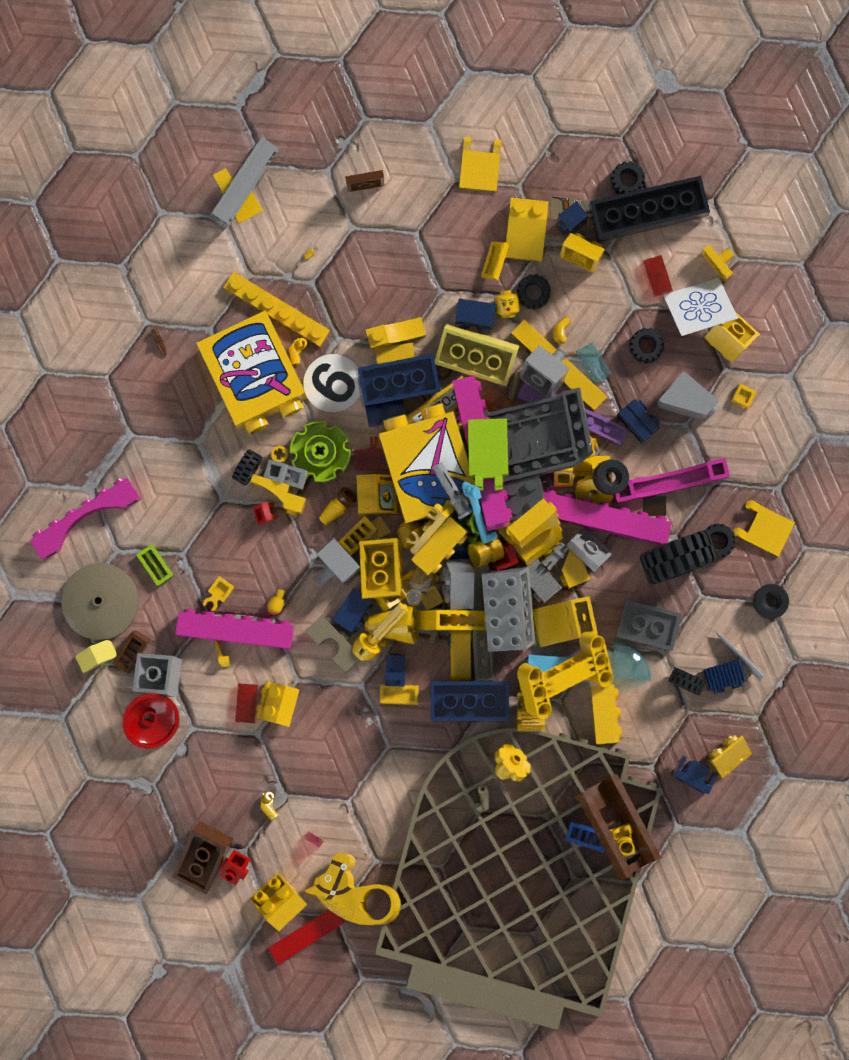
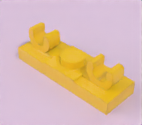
(430, 528)

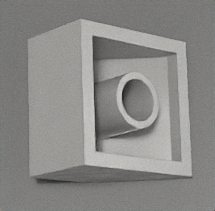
(157, 674)

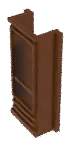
(613, 792)

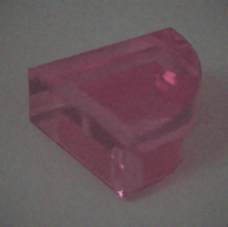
(314, 839)

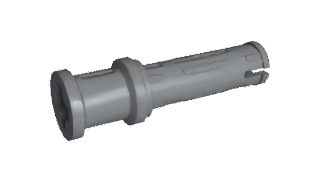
(457, 498)

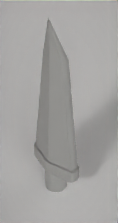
(752, 668)

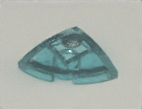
(629, 662)

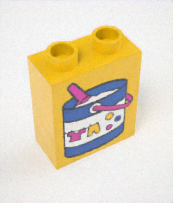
(253, 373)

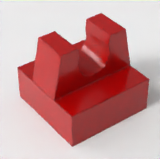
(263, 513)

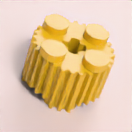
(526, 721)

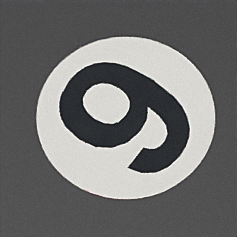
(332, 383)

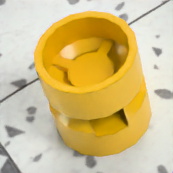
(484, 553)

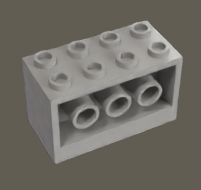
(508, 609)

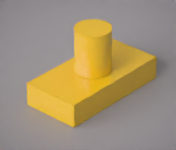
(718, 261)

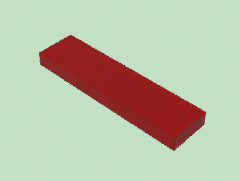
(305, 936)

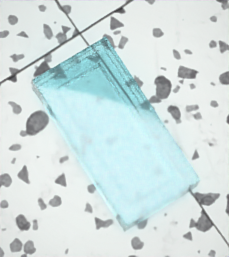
(593, 362)

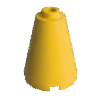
(403, 630)

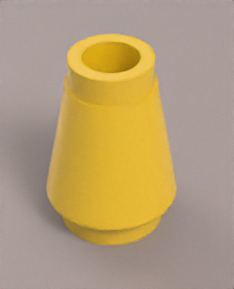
(332, 511)

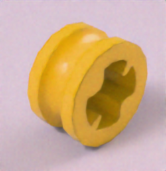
(284, 451)

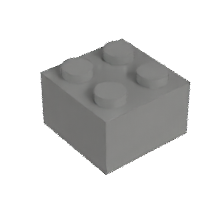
(458, 584)

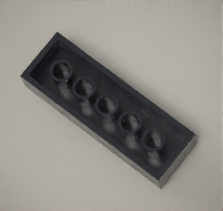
(649, 209)

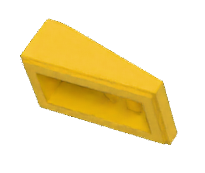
(371, 527)

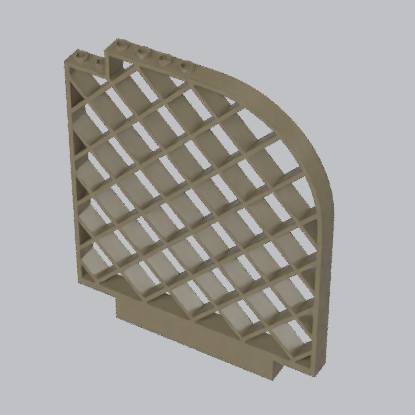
(484, 990)

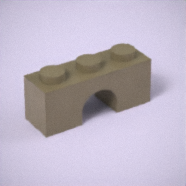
(323, 630)

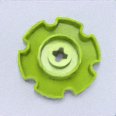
(319, 436)

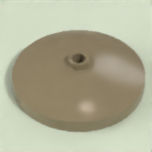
(117, 607)

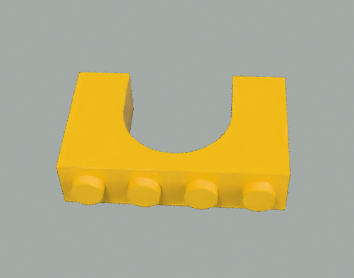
(536, 532)

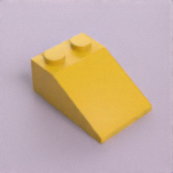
(526, 229)
(582, 252)
(381, 568)

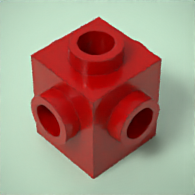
(234, 867)

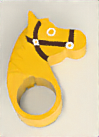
(338, 894)

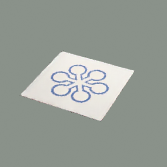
(700, 306)

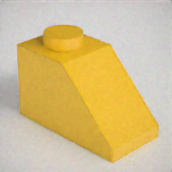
(573, 571)

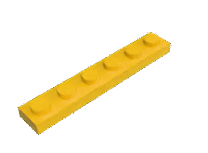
(276, 309)

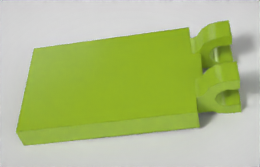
(488, 451)

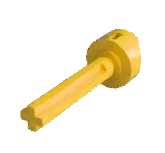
(371, 641)

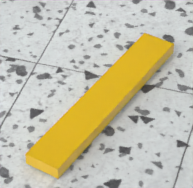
(574, 379)

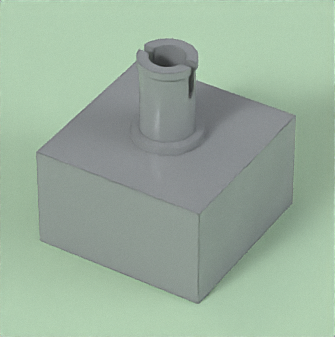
(545, 371)
(337, 564)

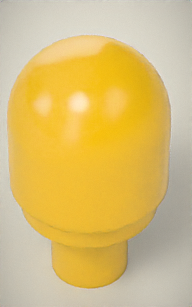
(276, 602)

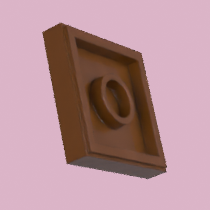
(365, 181)

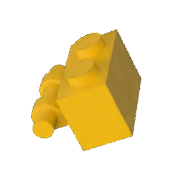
(277, 703)

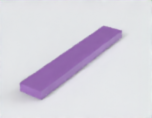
(597, 424)

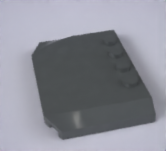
(546, 435)

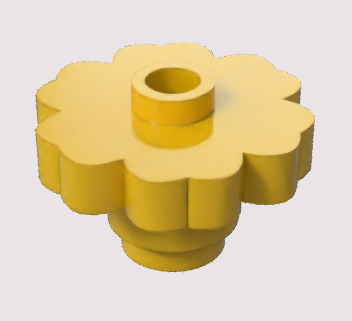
(511, 763)

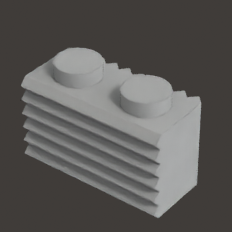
(542, 582)

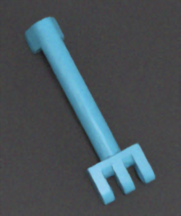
(474, 494)

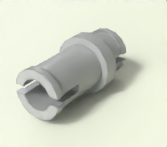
(556, 554)

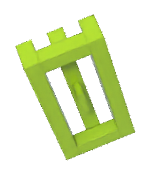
(164, 578)

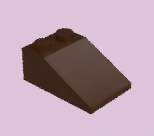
(202, 857)

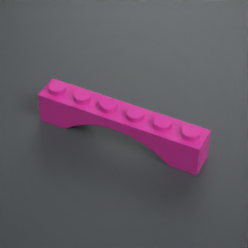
(674, 481)
(51, 539)

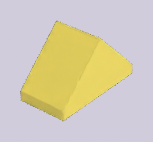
(96, 655)

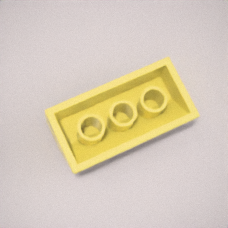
(476, 354)

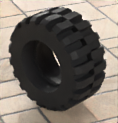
(678, 557)

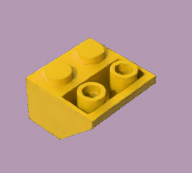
(278, 901)

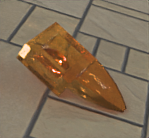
(496, 400)

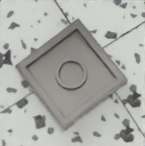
(589, 549)

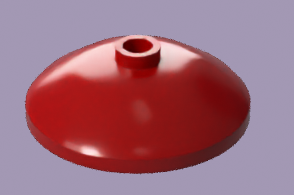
(156, 729)

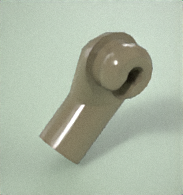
(484, 797)

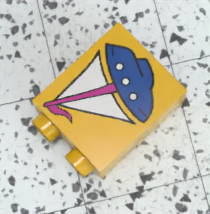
(412, 453)

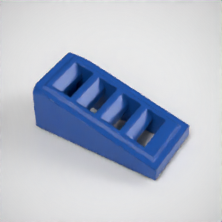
(570, 835)

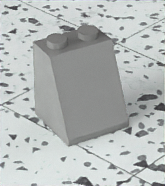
(688, 399)

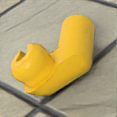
(559, 332)
(295, 349)
(266, 805)

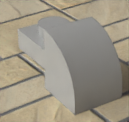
(285, 474)

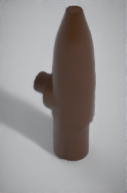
(158, 340)

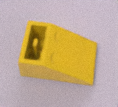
(564, 621)
(728, 756)

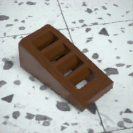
(130, 641)

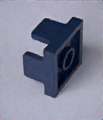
(694, 775)

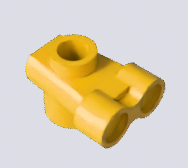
(621, 835)

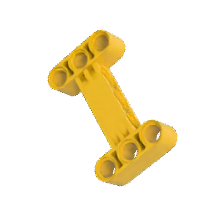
(540, 686)

